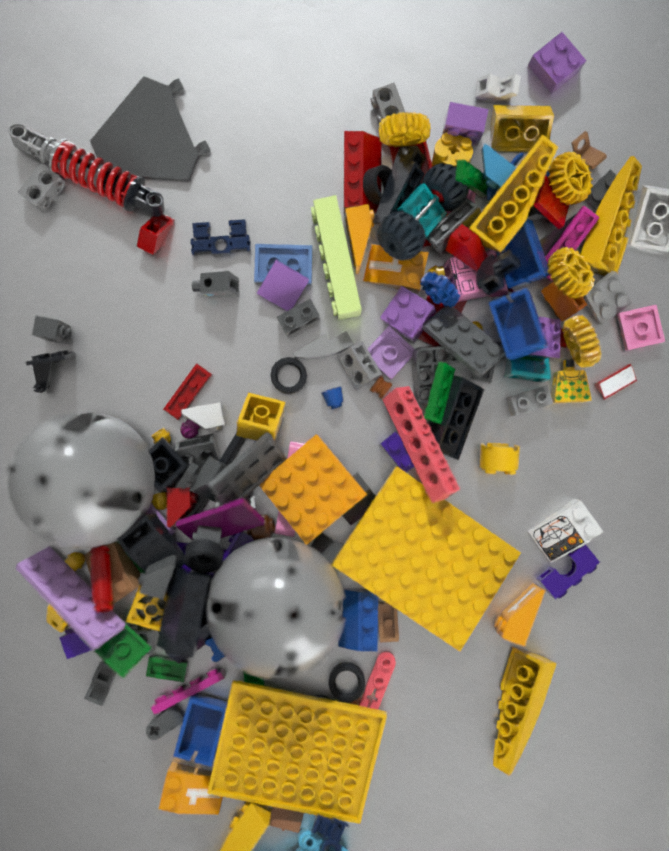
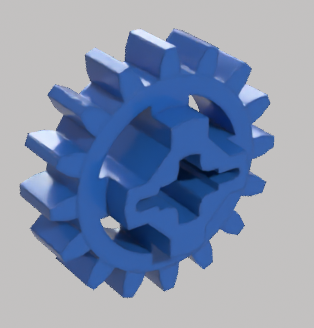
(440, 289)

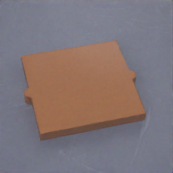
(286, 819)

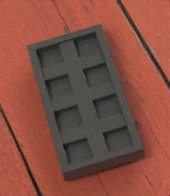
(464, 340)
(247, 470)

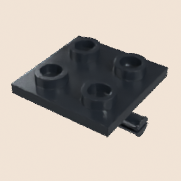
(42, 365)

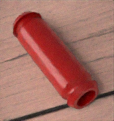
(101, 579)

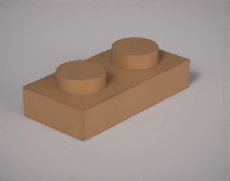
(387, 623)

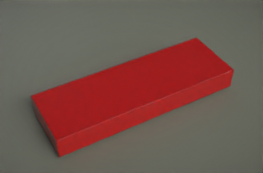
(187, 391)

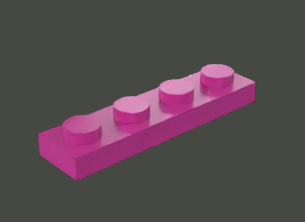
(575, 232)
(181, 693)

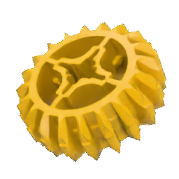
(404, 129)
(570, 178)
(570, 272)
(582, 341)

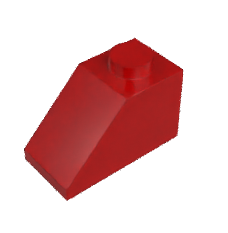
(154, 233)
(466, 247)
(179, 504)

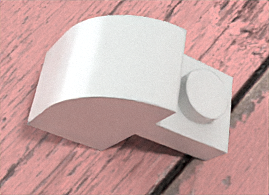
(497, 90)

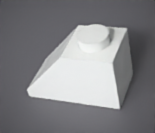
(206, 416)

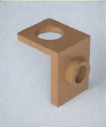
(592, 156)

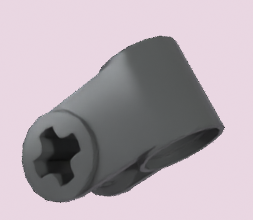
(166, 721)

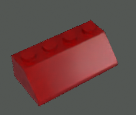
(361, 153)

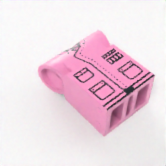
(466, 281)

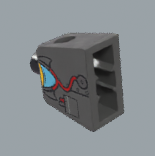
(217, 284)

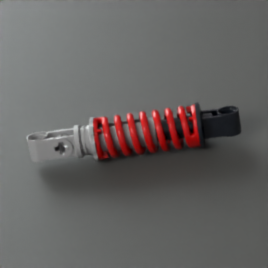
(88, 171)

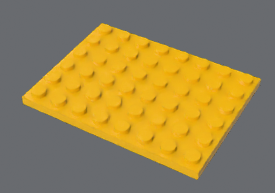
(426, 559)
(296, 752)

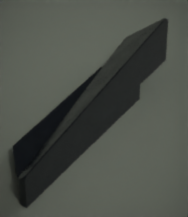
(402, 181)

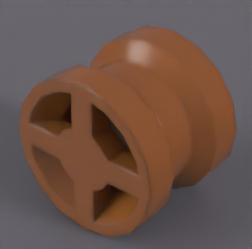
(381, 387)

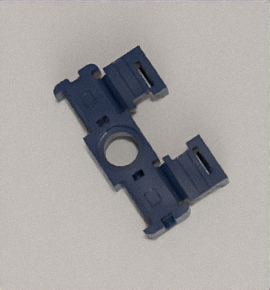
(205, 244)
(331, 830)

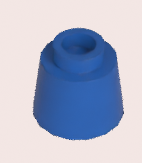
(333, 397)

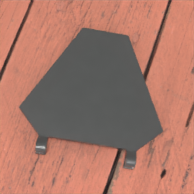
(149, 134)

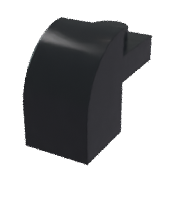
(493, 269)

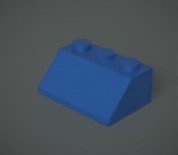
(361, 620)

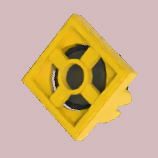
(148, 609)

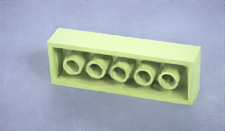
(337, 258)

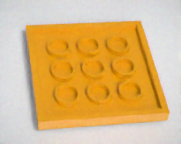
(312, 489)

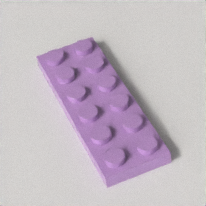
(69, 597)

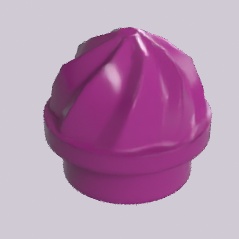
(189, 429)

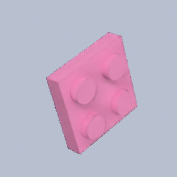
(640, 327)

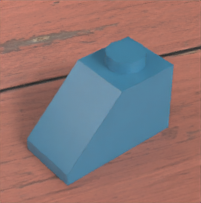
(495, 167)

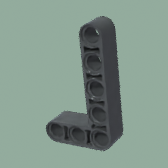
(428, 365)

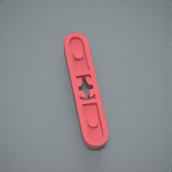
(378, 679)

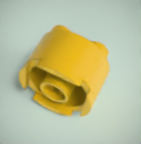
(452, 148)
(499, 458)

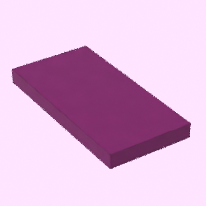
(231, 517)

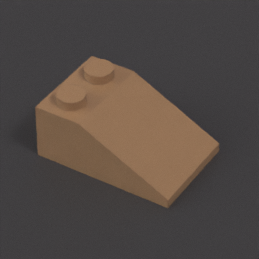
(123, 571)

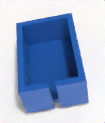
(529, 251)
(518, 324)
(201, 729)

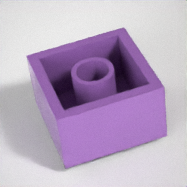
(556, 62)
(465, 121)
(407, 314)

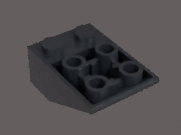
(150, 542)

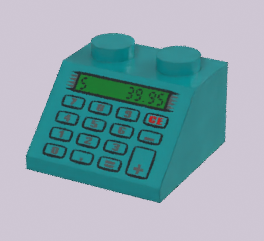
(528, 368)

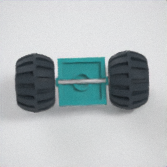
(404, 231)

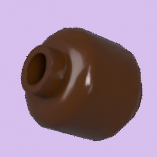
(263, 531)

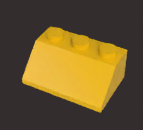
(519, 126)

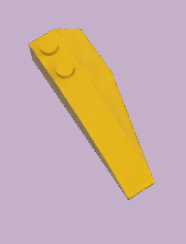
(513, 201)
(606, 239)
(523, 695)
(247, 827)

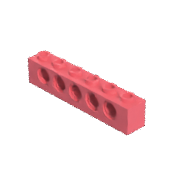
(420, 444)

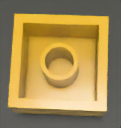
(259, 417)

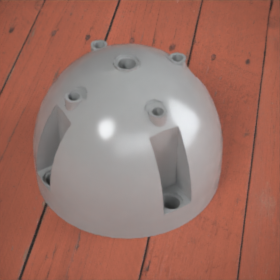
(93, 478)
(259, 582)

